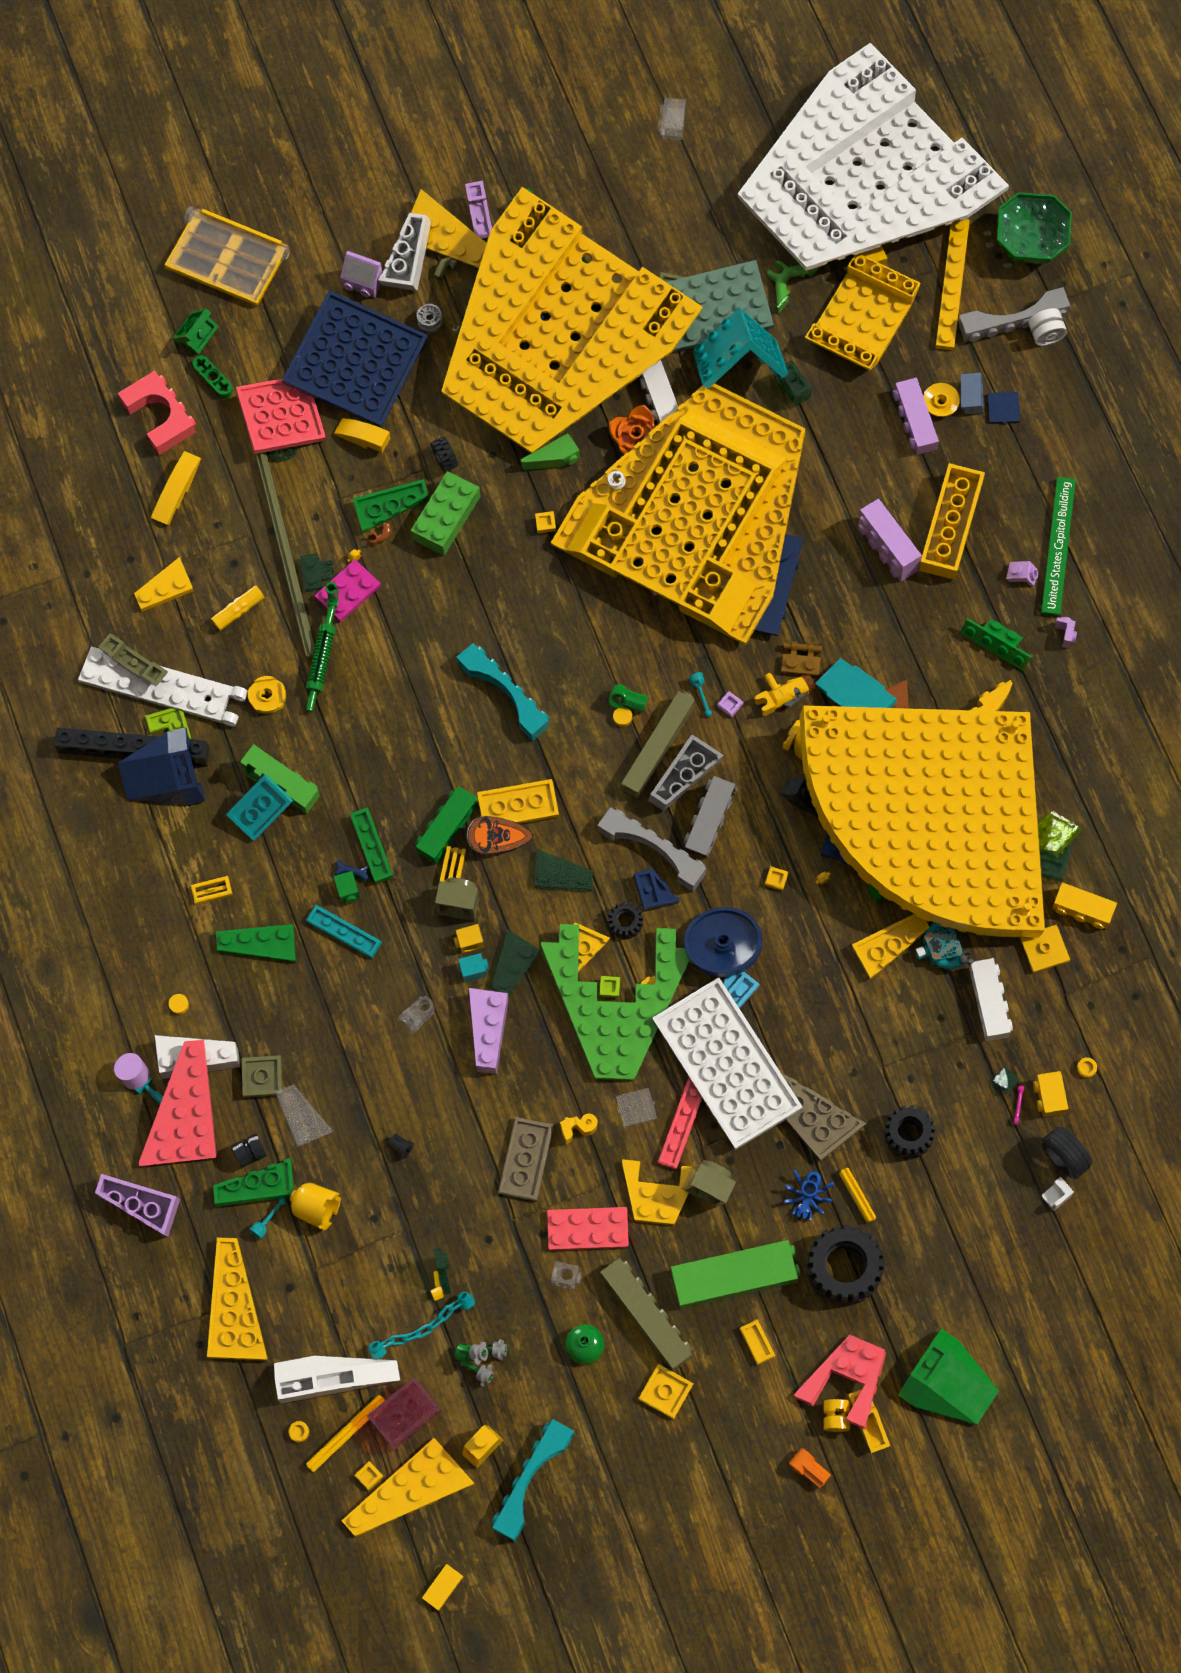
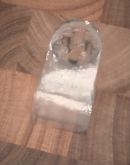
(416, 1015)

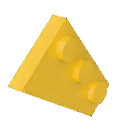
(164, 587)
(589, 945)

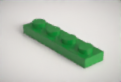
(371, 845)

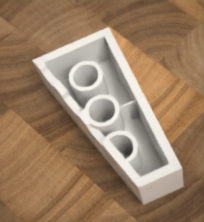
(219, 1054)

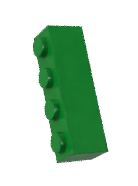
(446, 825)

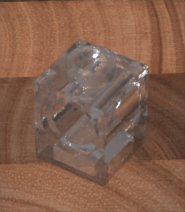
(559, 1269)

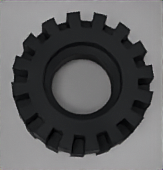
(444, 454)
(625, 909)

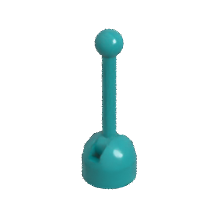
(697, 680)
(259, 1229)

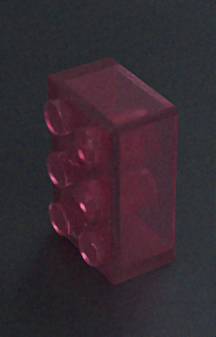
(404, 1413)

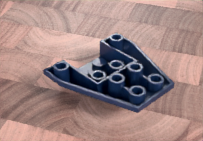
(162, 771)

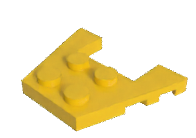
(654, 1201)

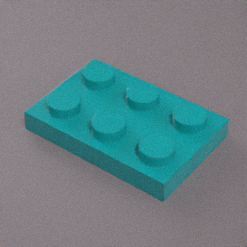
(259, 807)

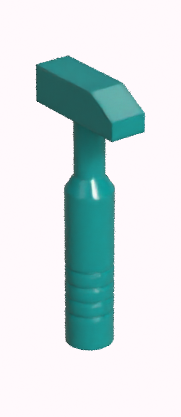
(154, 1094)

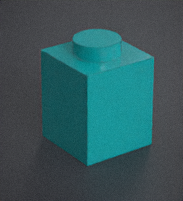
(473, 967)

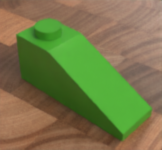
(554, 455)

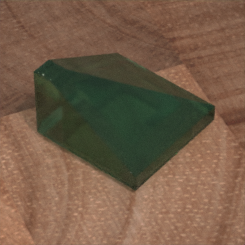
(1006, 1080)

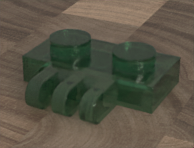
(315, 572)

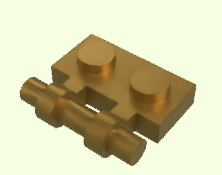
(798, 664)

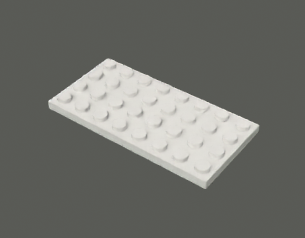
(727, 1063)

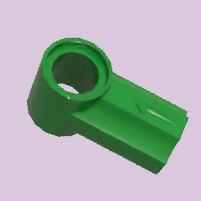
(629, 698)

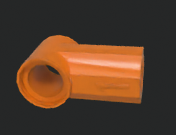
(806, 1465)

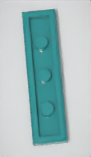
(343, 931)

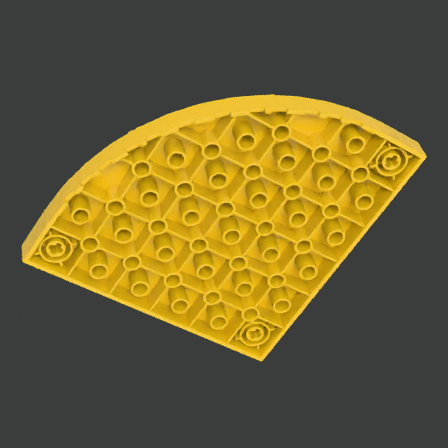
(932, 810)

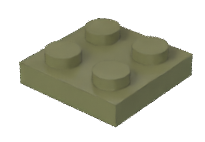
(261, 1076)

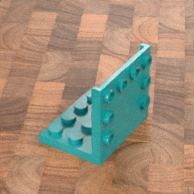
(731, 342)

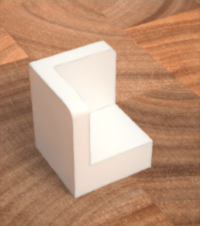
(1057, 1194)

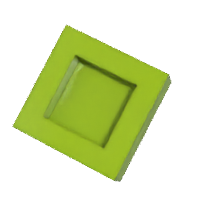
(609, 987)

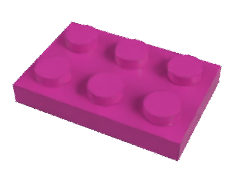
(354, 587)

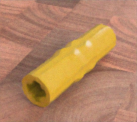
(237, 608)

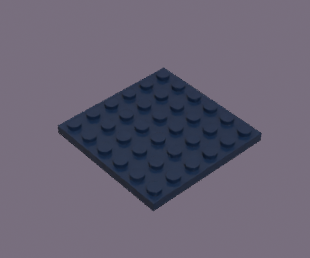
(354, 359)

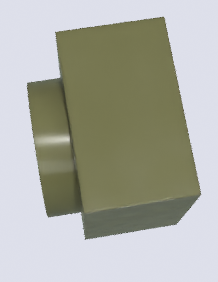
(457, 899)
(709, 1183)

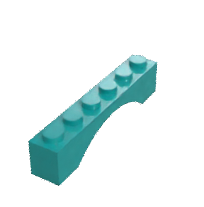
(477, 665)
(554, 1442)

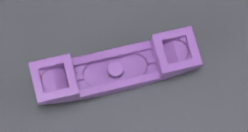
(479, 209)

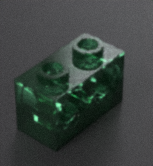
(795, 384)

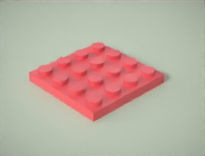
(279, 416)

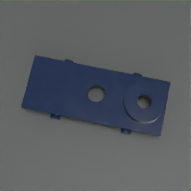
(775, 612)

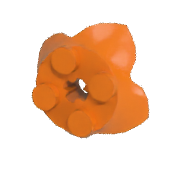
(638, 421)

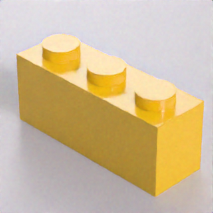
(1084, 906)

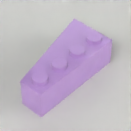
(488, 1024)
(143, 1203)

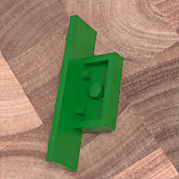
(998, 641)

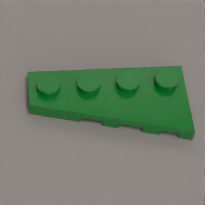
(385, 504)
(259, 942)
(263, 1185)

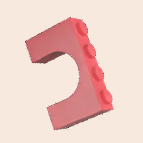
(154, 390)

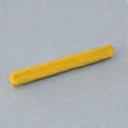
(343, 1435)

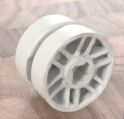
(1047, 327)

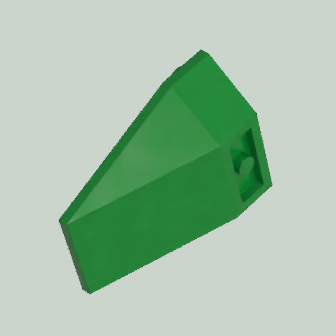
(949, 1382)

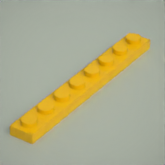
(952, 285)

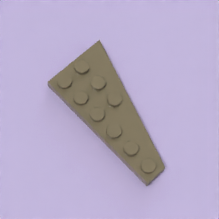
(820, 1122)

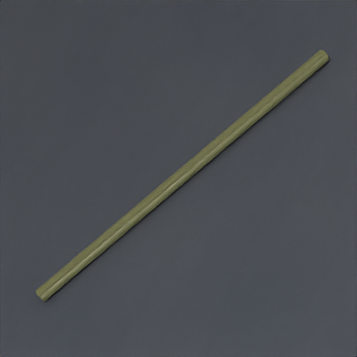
(286, 555)

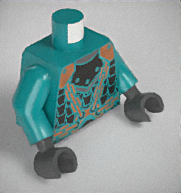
(943, 948)

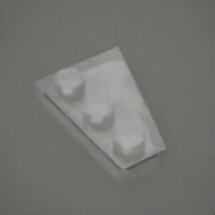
(301, 1117)

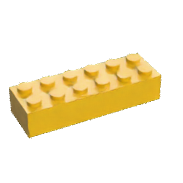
(951, 521)

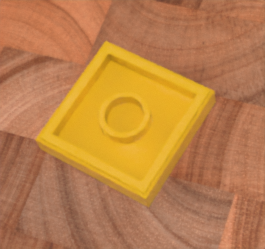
(665, 1391)

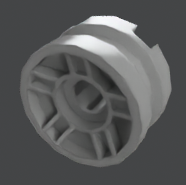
(429, 311)

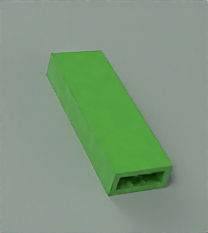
(735, 1274)

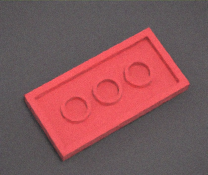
(587, 1229)

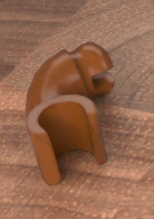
(385, 534)

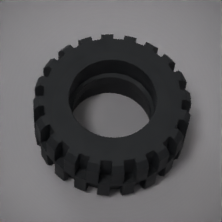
(851, 1239)

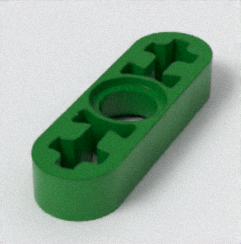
(211, 369)

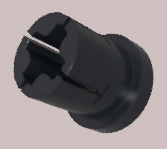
(400, 1146)

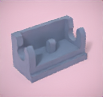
(972, 393)

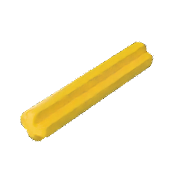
(857, 1195)

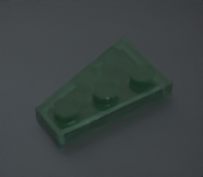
(513, 963)

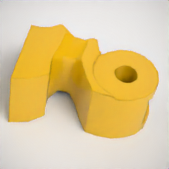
(585, 1126)

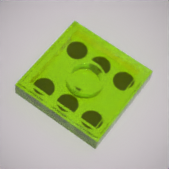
(1056, 833)

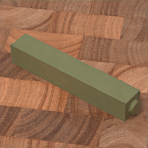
(658, 744)

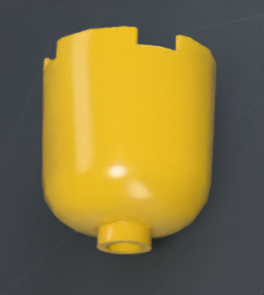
(315, 1204)

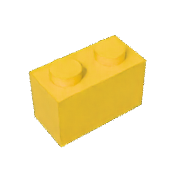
(1051, 1094)

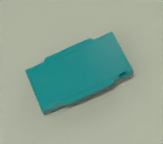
(853, 687)

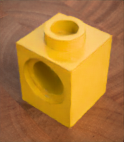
(469, 939)

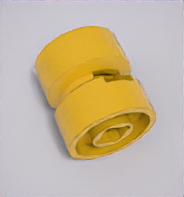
(838, 1422)

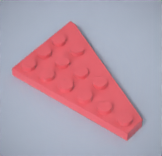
(185, 1118)

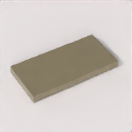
(525, 1159)

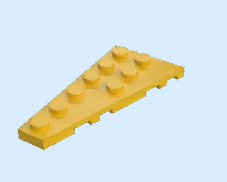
(448, 234)
(233, 1317)
(418, 1483)

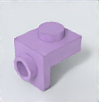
(1022, 572)
(1068, 625)

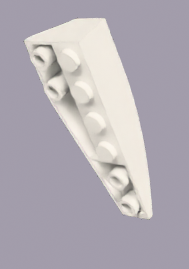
(330, 1375)

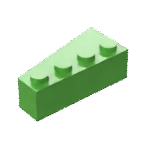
(258, 763)

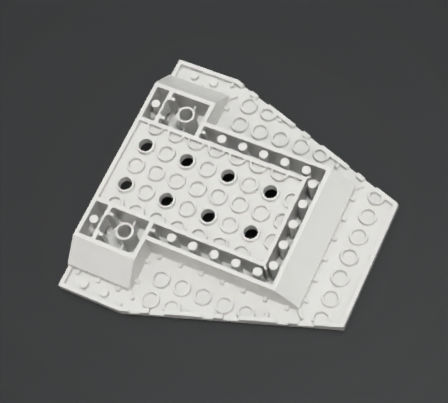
(844, 123)

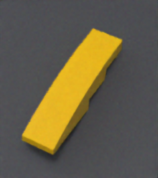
(175, 488)

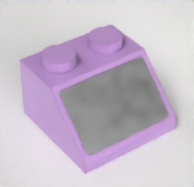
(361, 274)

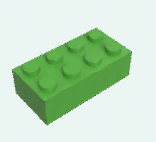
(445, 513)

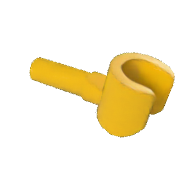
(437, 1292)

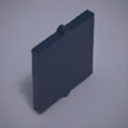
(1003, 407)

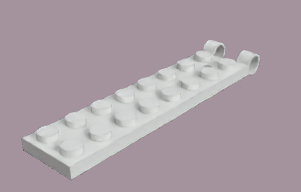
(174, 691)

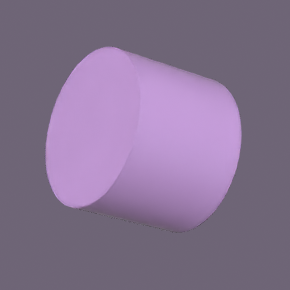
(131, 1071)

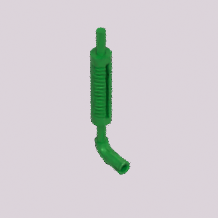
(322, 648)

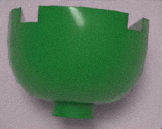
(587, 1353)

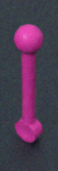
(1020, 1089)

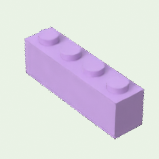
(916, 416)

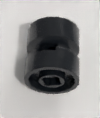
(249, 1150)

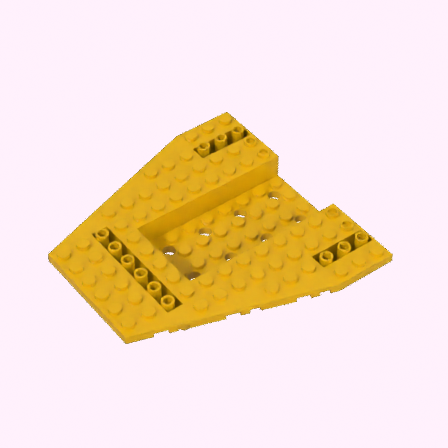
(521, 277)
(735, 552)

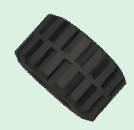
(913, 1116)

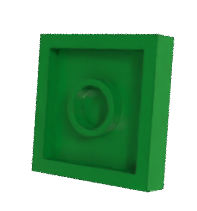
(196, 330)

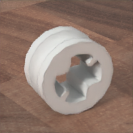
(616, 486)

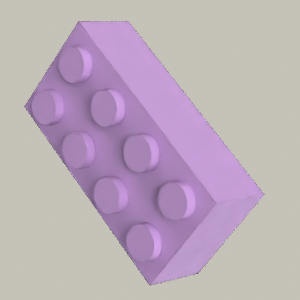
(889, 540)

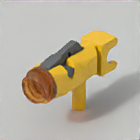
(784, 695)

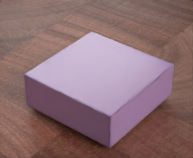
(730, 704)

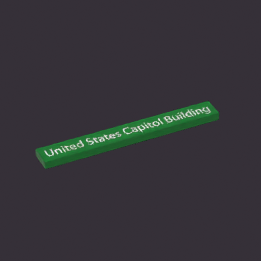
(1058, 546)

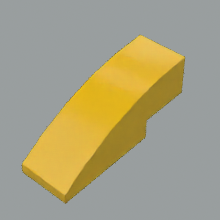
(363, 434)
(874, 1433)

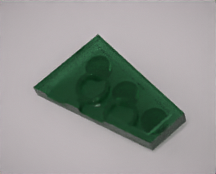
(558, 873)

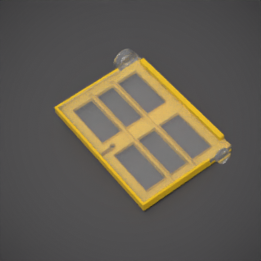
(226, 255)

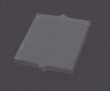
(636, 1107)

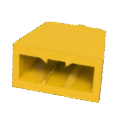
(481, 1445)

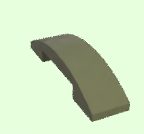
(132, 661)

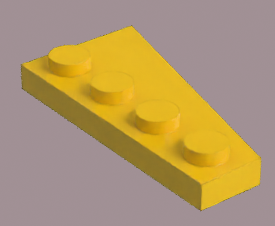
(885, 945)

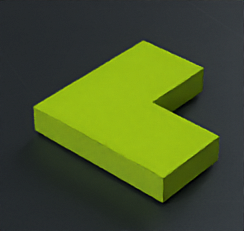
(167, 719)

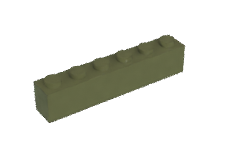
(646, 1314)

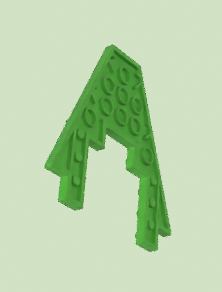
(614, 1033)

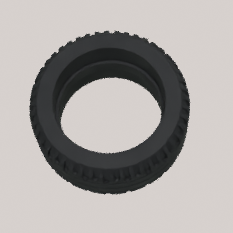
(1066, 1152)

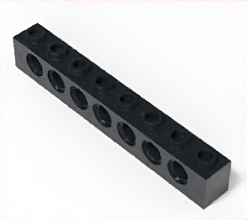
(116, 744)

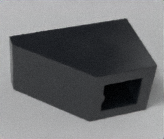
(798, 795)

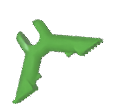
(782, 278)

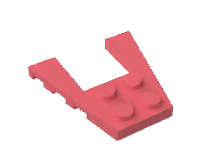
(855, 1361)

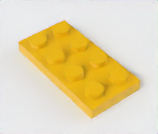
(520, 802)

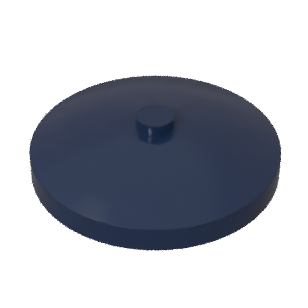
(723, 942)

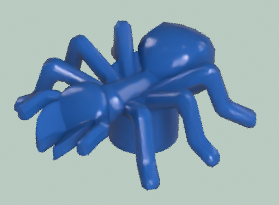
(809, 1192)

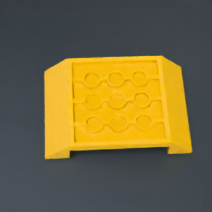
(864, 312)

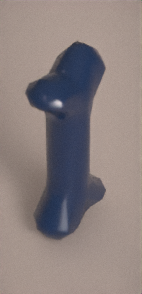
(362, 873)

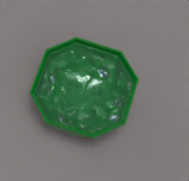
(1034, 227)

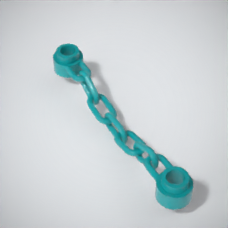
(377, 1349)

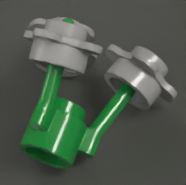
(480, 1353)

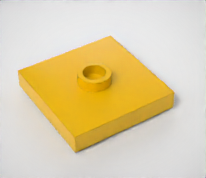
(1046, 950)

